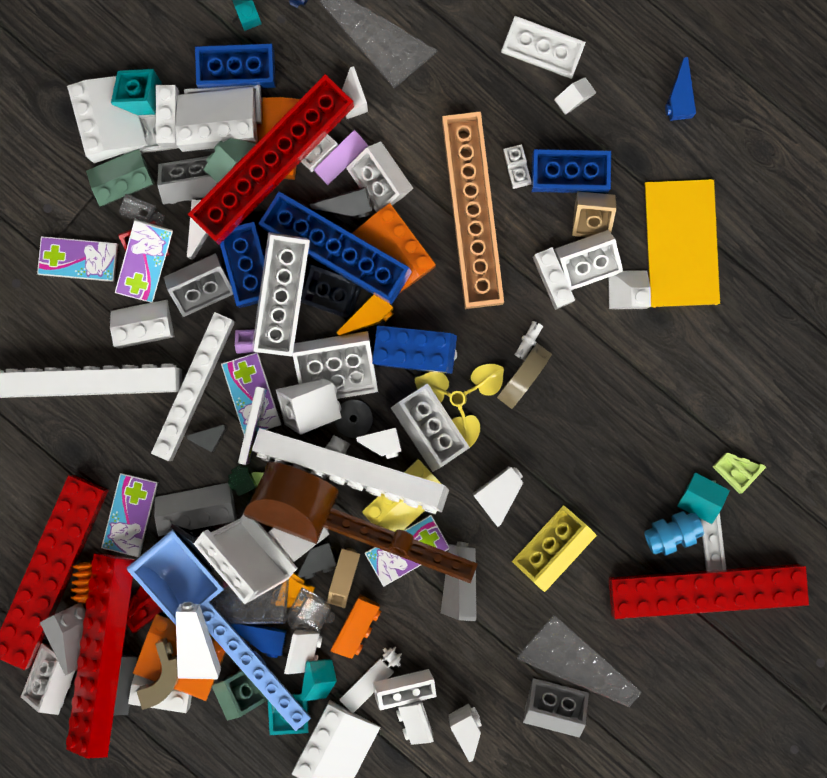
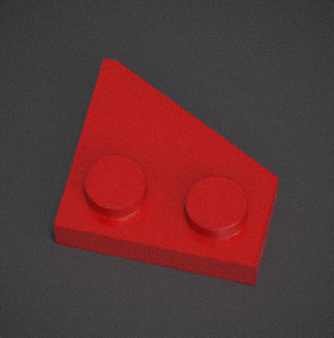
(141, 610)

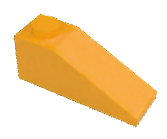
(370, 314)

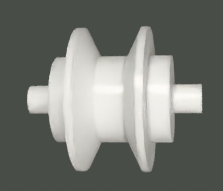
(391, 657)

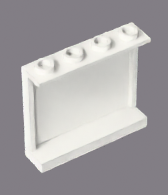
(246, 558)

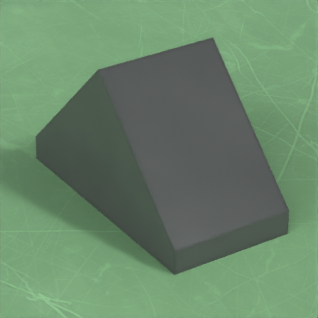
(209, 438)

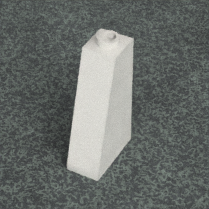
(194, 645)

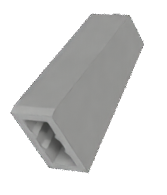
(458, 595)

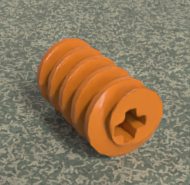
(83, 575)

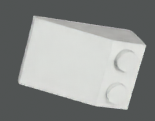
(302, 649)

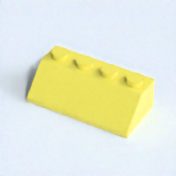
(394, 514)
(554, 548)

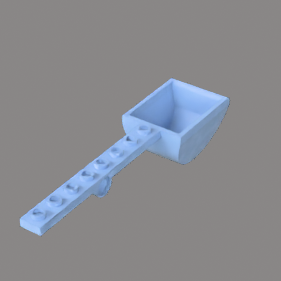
(177, 576)

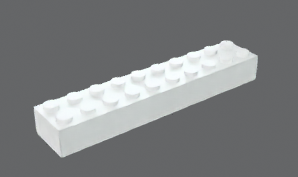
(90, 381)
(354, 471)

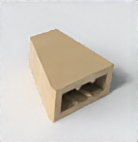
(343, 577)

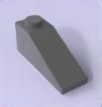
(348, 203)

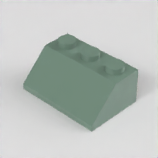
(119, 177)

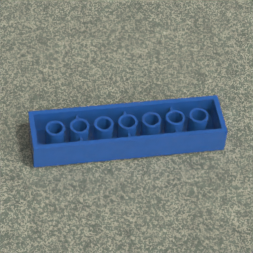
(337, 248)

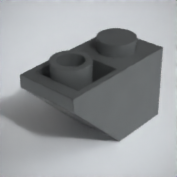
(318, 559)

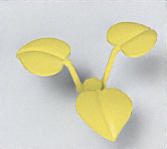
(485, 377)

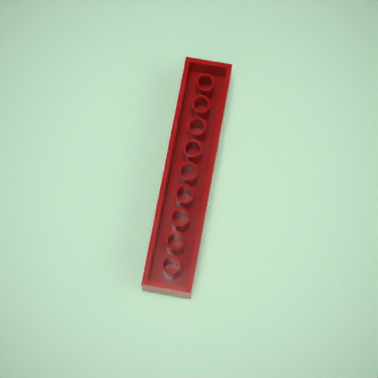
(271, 159)
(50, 570)
(708, 591)
(100, 656)

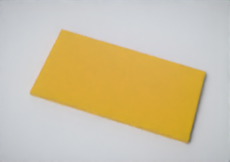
(682, 243)

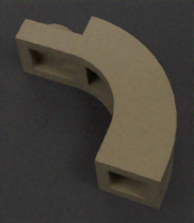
(524, 376)
(156, 692)

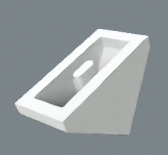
(575, 95)

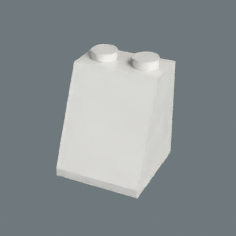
(309, 405)
(499, 494)
(294, 546)

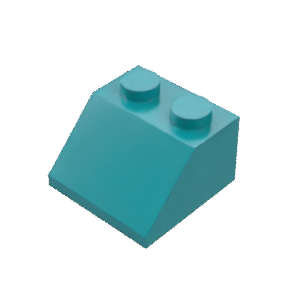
(136, 91)

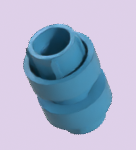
(682, 530)

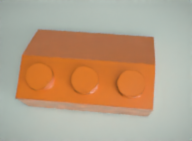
(356, 627)

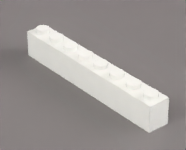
(193, 387)

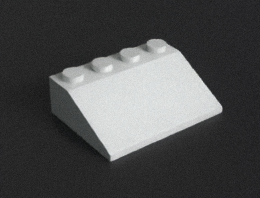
(214, 117)
(102, 126)
(339, 359)
(336, 745)

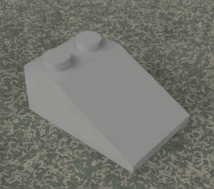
(64, 635)

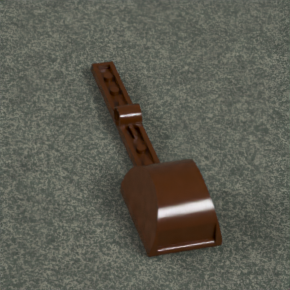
(304, 507)

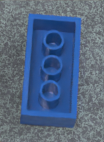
(235, 66)
(571, 171)
(244, 263)
(414, 349)

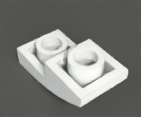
(517, 166)

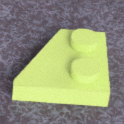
(738, 471)

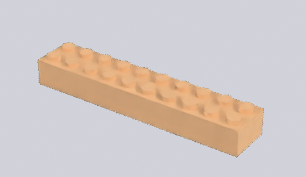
(472, 210)

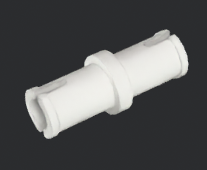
(528, 340)

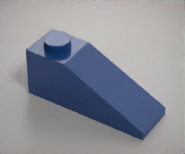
(681, 98)
(264, 638)

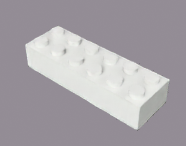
(280, 294)

